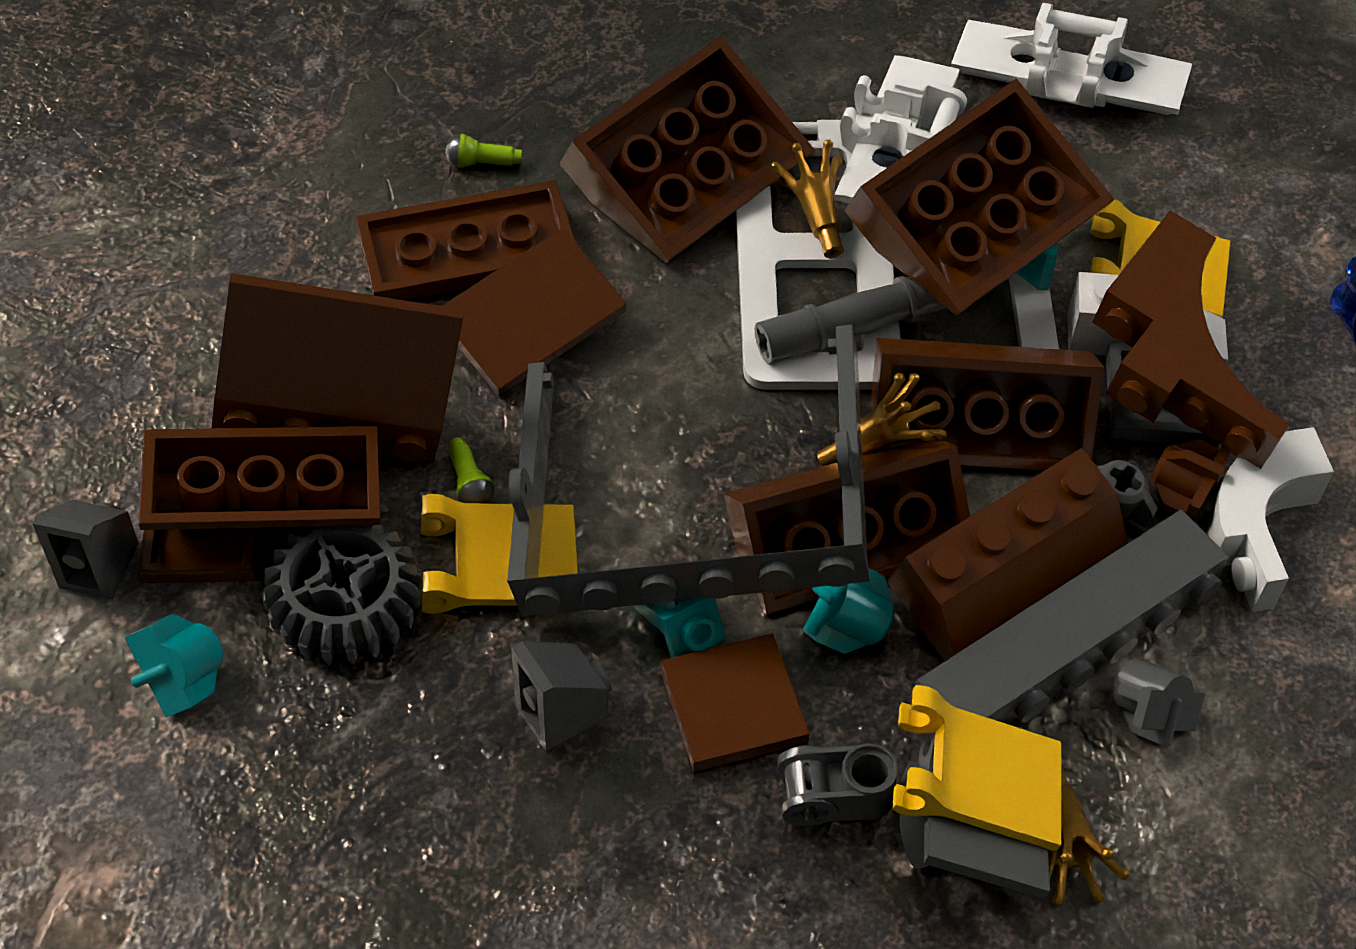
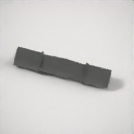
(865, 310)

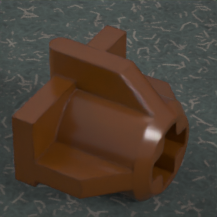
(1189, 476)

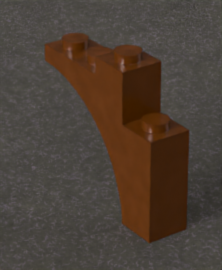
(1173, 357)

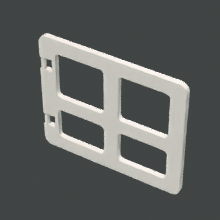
(765, 251)

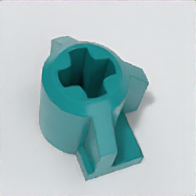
(851, 614)
(176, 661)

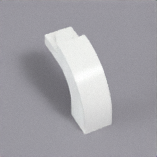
(1237, 523)

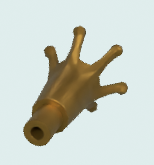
(816, 196)
(889, 422)
(1078, 848)

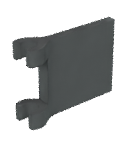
(981, 852)

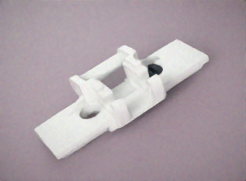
(1103, 77)
(887, 124)

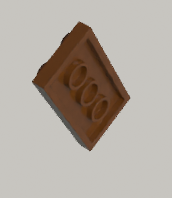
(456, 240)

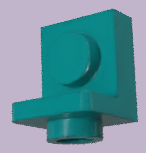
(686, 624)

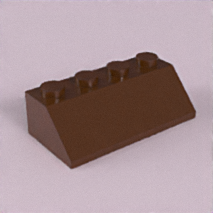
(997, 400)
(259, 478)
(909, 500)
(1011, 554)

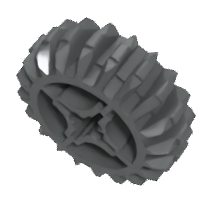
(325, 616)

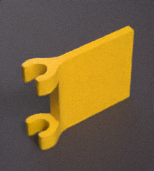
(1134, 230)
(483, 551)
(982, 773)

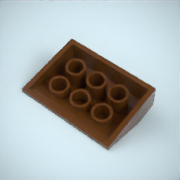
(685, 151)
(978, 199)
(336, 362)

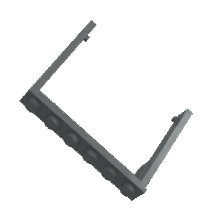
(683, 580)

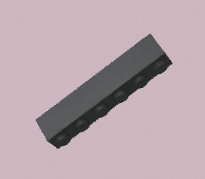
(1083, 624)

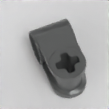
(832, 783)

